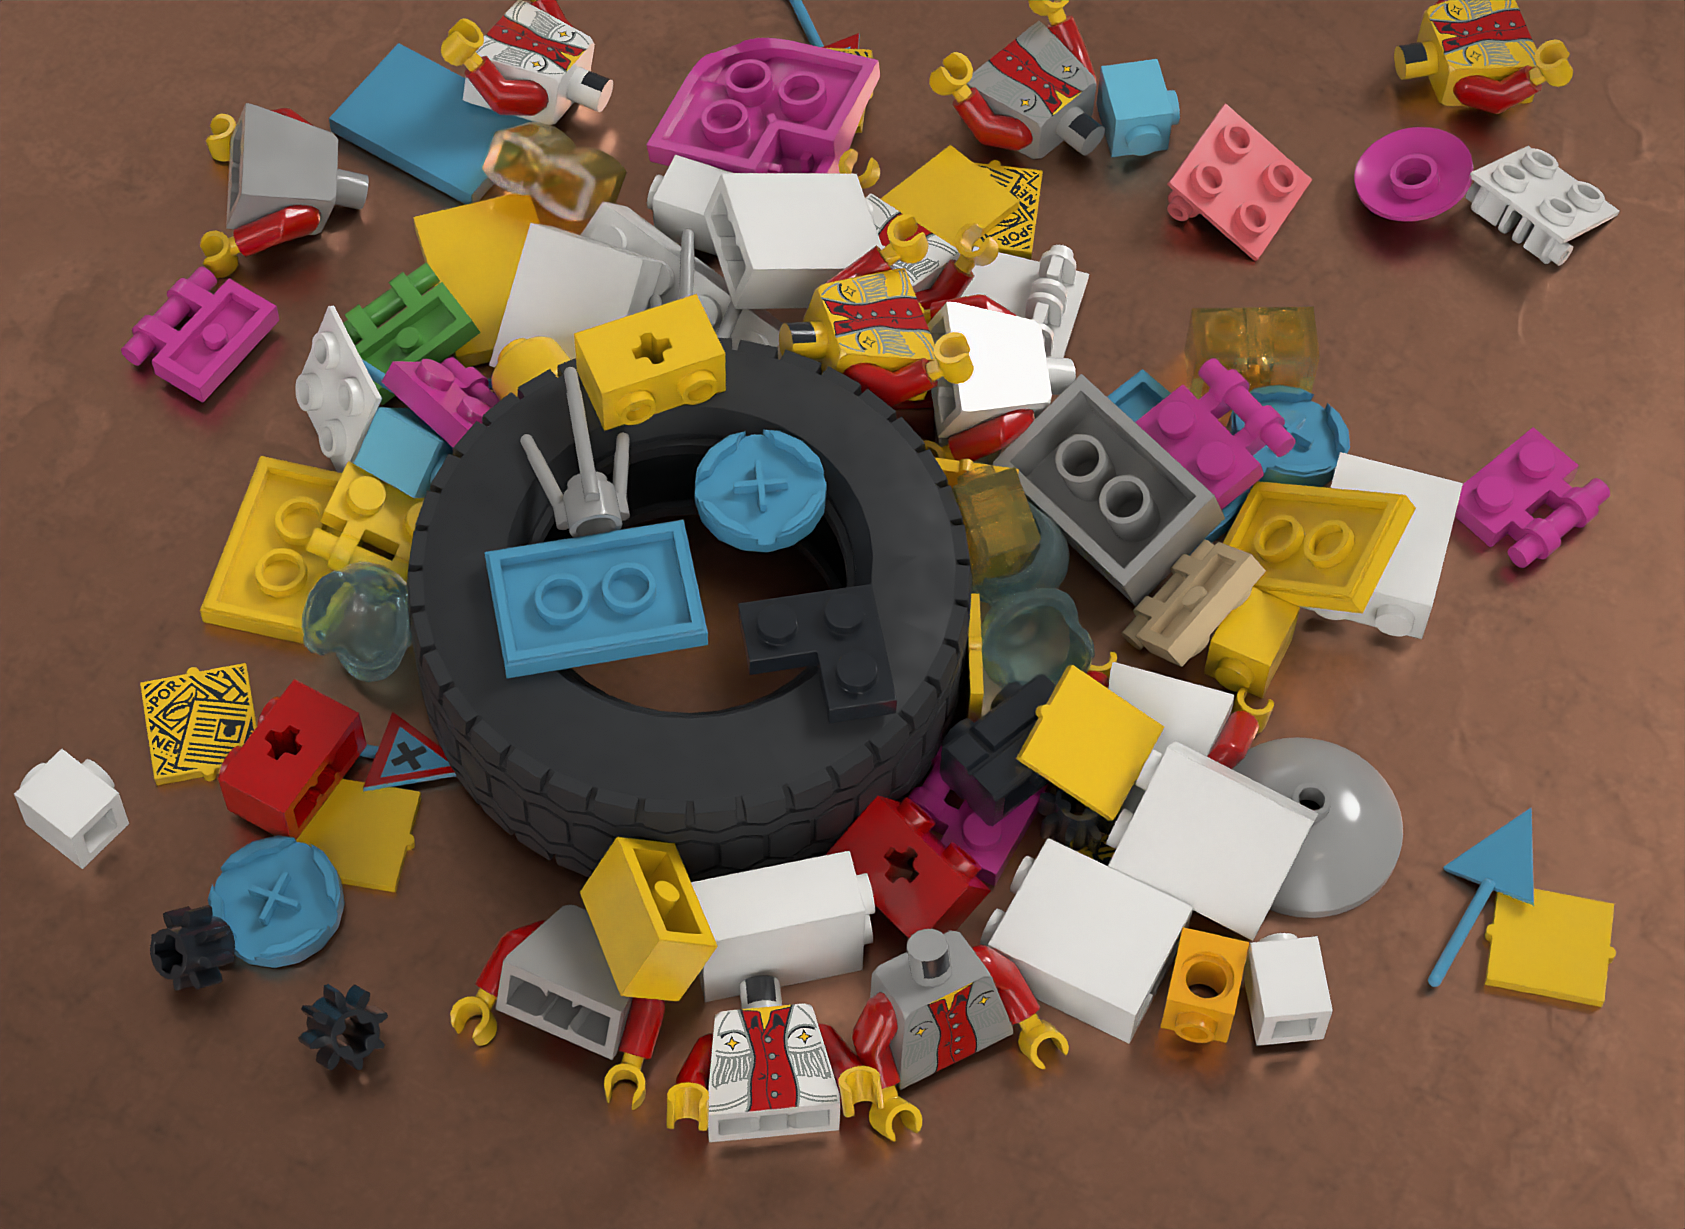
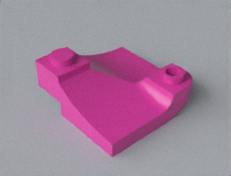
(767, 108)

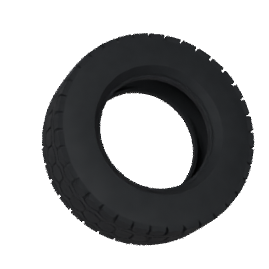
(725, 784)

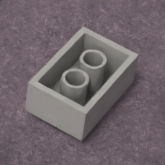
(1111, 489)

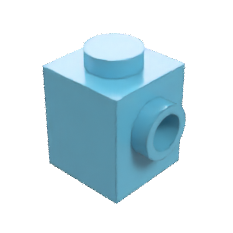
(1136, 108)
(402, 451)

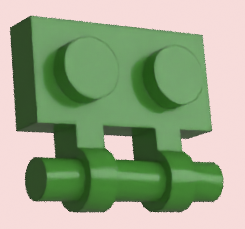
(427, 329)

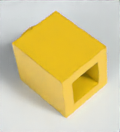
(1252, 643)

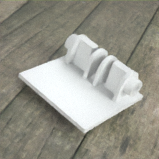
(1547, 197)
(1036, 291)
(337, 392)

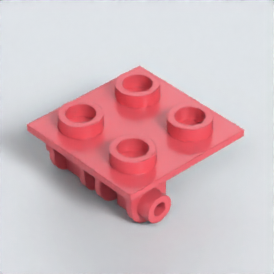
(1237, 183)

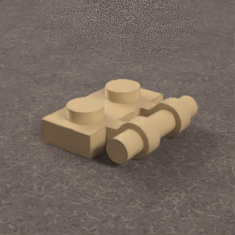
(1193, 601)

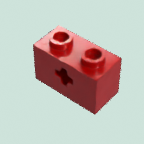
(291, 760)
(947, 879)

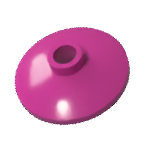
(1413, 174)

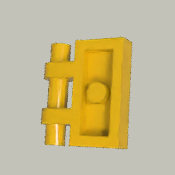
(367, 512)

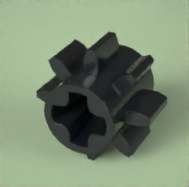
(1072, 829)
(192, 947)
(327, 1020)

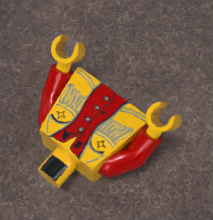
(1481, 55)
(874, 328)

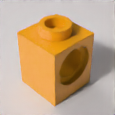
(1211, 962)

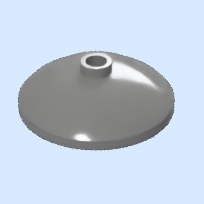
(1355, 831)

